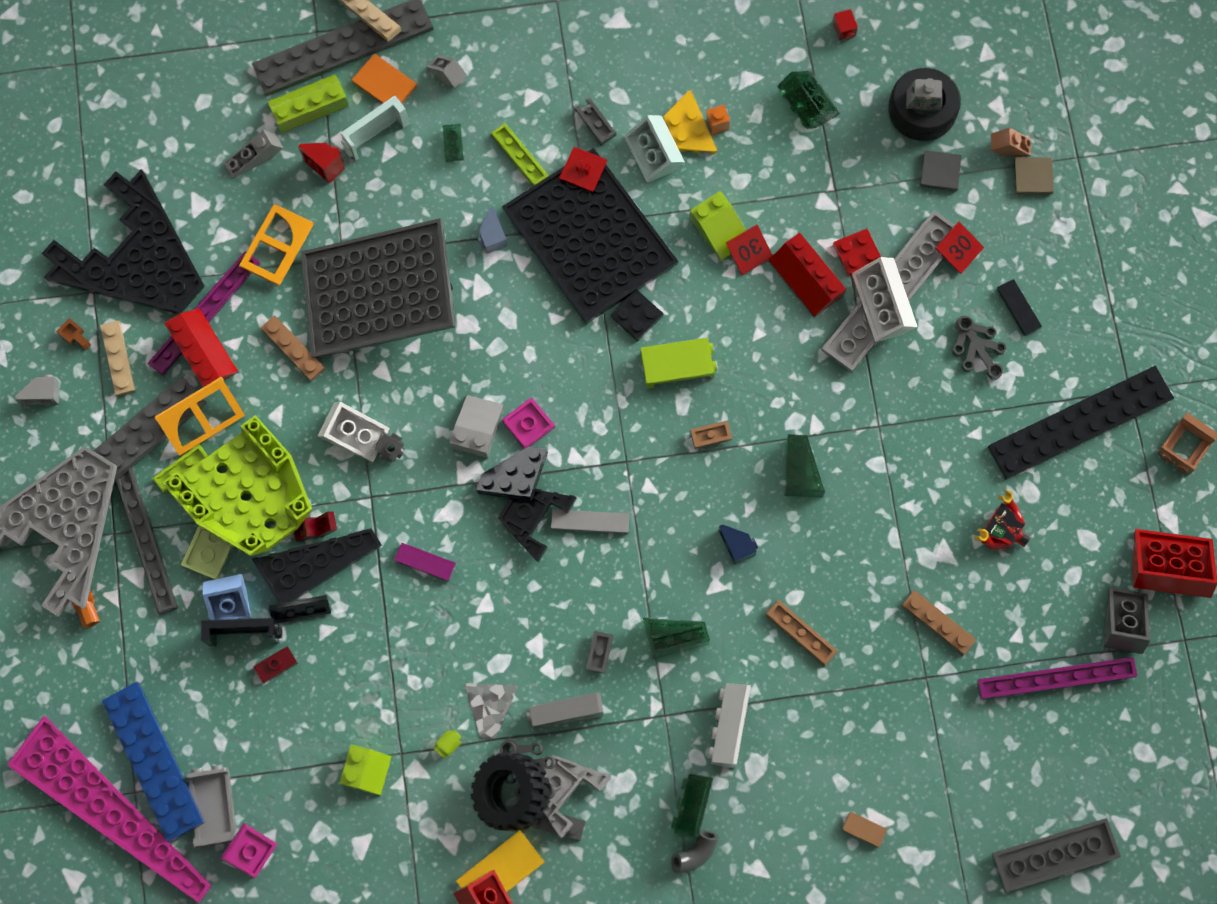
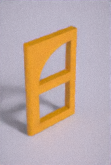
(300, 230)
(170, 417)

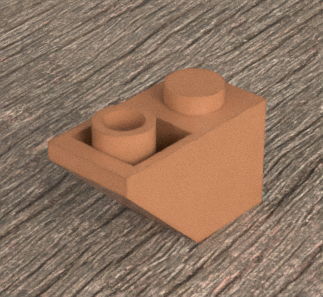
(1010, 143)

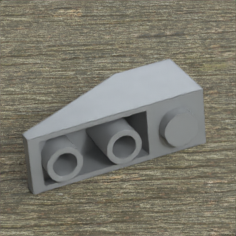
(254, 153)

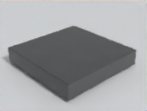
(940, 170)

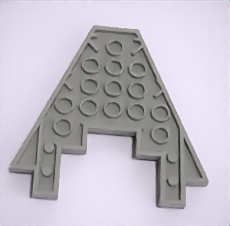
(71, 511)

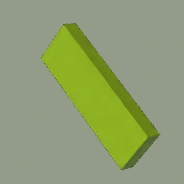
(181, 465)

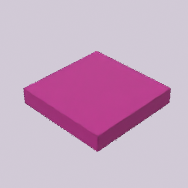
(528, 423)
(249, 850)

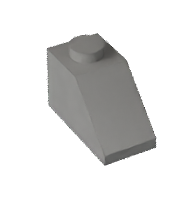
(447, 70)
(40, 391)

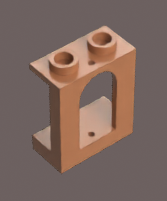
(1197, 428)

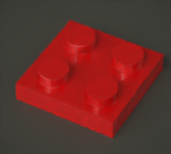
(856, 251)

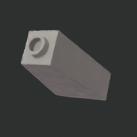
(566, 711)

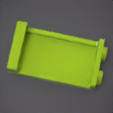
(677, 361)

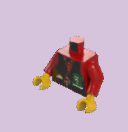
(1004, 526)

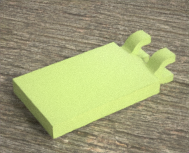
(207, 554)

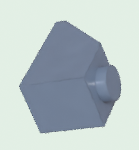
(491, 233)

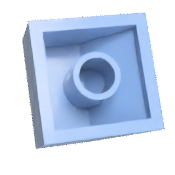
(226, 598)

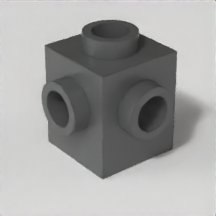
(386, 440)

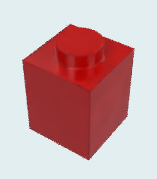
(845, 25)

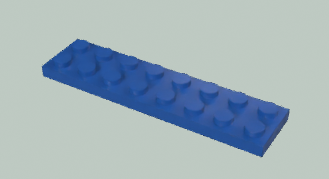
(153, 762)

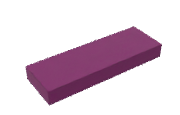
(425, 562)

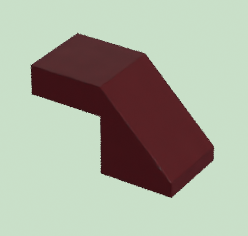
(316, 527)

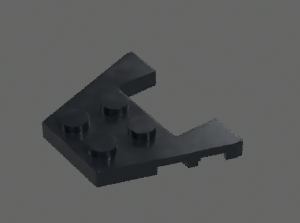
(524, 516)

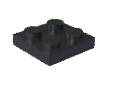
(637, 315)

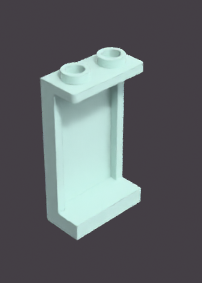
(373, 124)

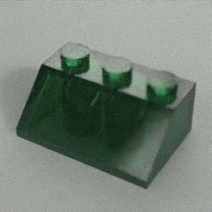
(807, 99)
(692, 806)

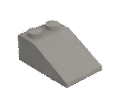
(476, 426)

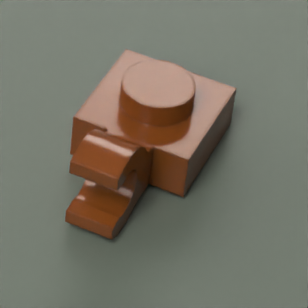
(72, 332)

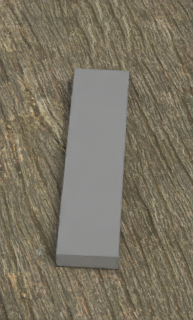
(590, 521)

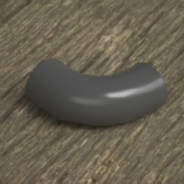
(697, 855)

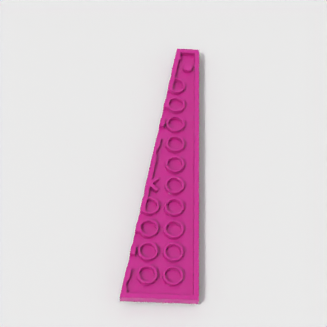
(71, 779)

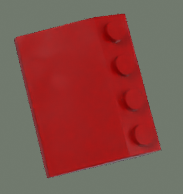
(1174, 563)

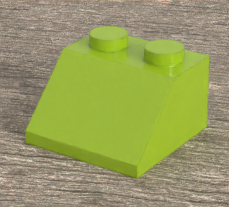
(365, 770)

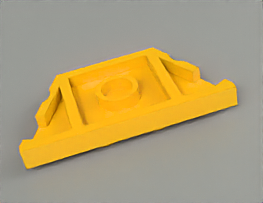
(688, 126)

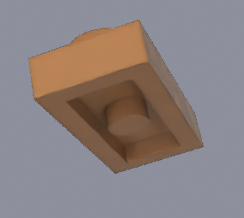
(711, 434)

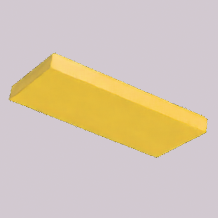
(511, 862)

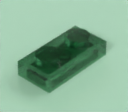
(453, 142)

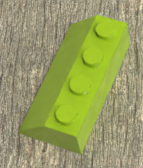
(308, 103)

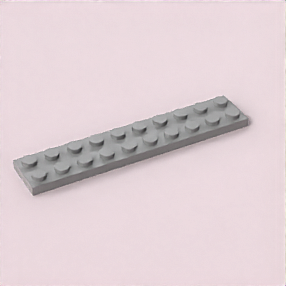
(914, 265)

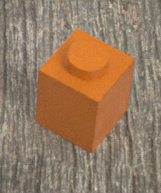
(717, 119)

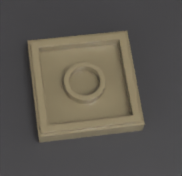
(1033, 175)

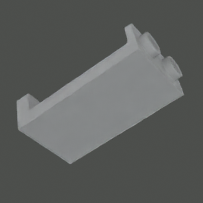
(215, 802)

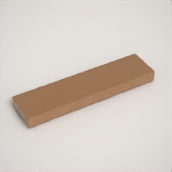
(801, 633)

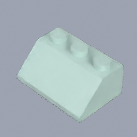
(653, 148)

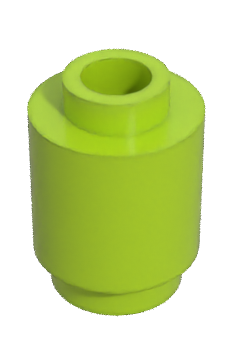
(447, 743)

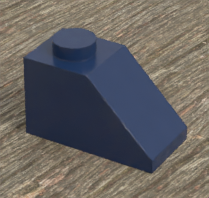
(738, 543)

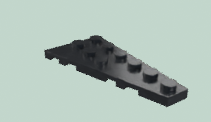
(307, 566)

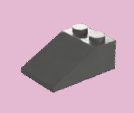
(1126, 621)

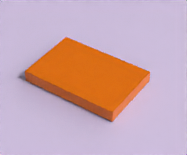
(383, 81)

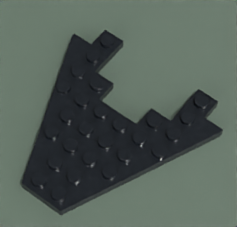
(145, 267)

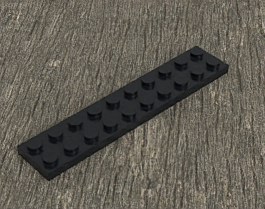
(1080, 422)

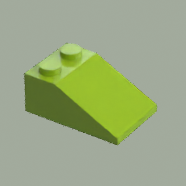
(717, 223)

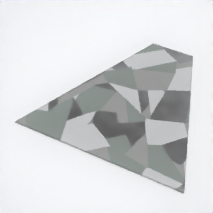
(490, 706)

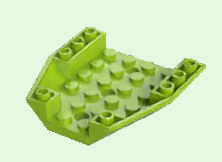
(257, 467)

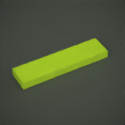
(519, 154)

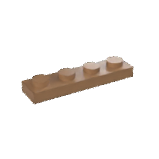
(292, 348)
(938, 622)

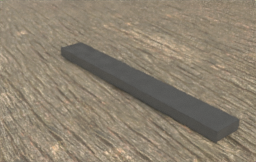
(146, 543)

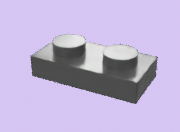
(599, 652)

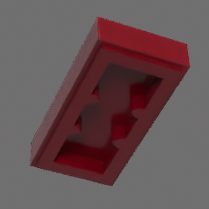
(275, 664)

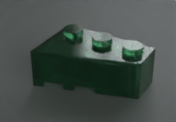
(801, 470)
(674, 636)

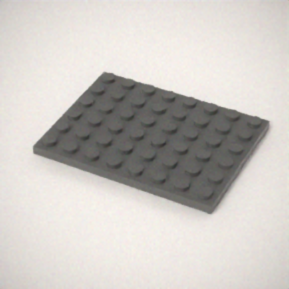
(378, 289)

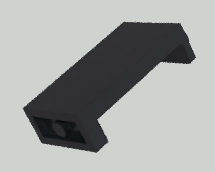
(212, 628)

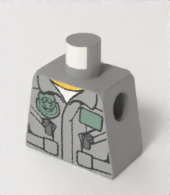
(925, 95)

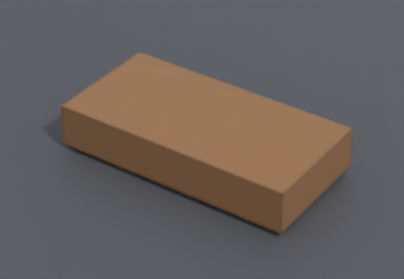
(864, 829)

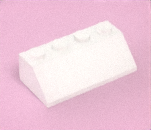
(884, 299)
(730, 725)

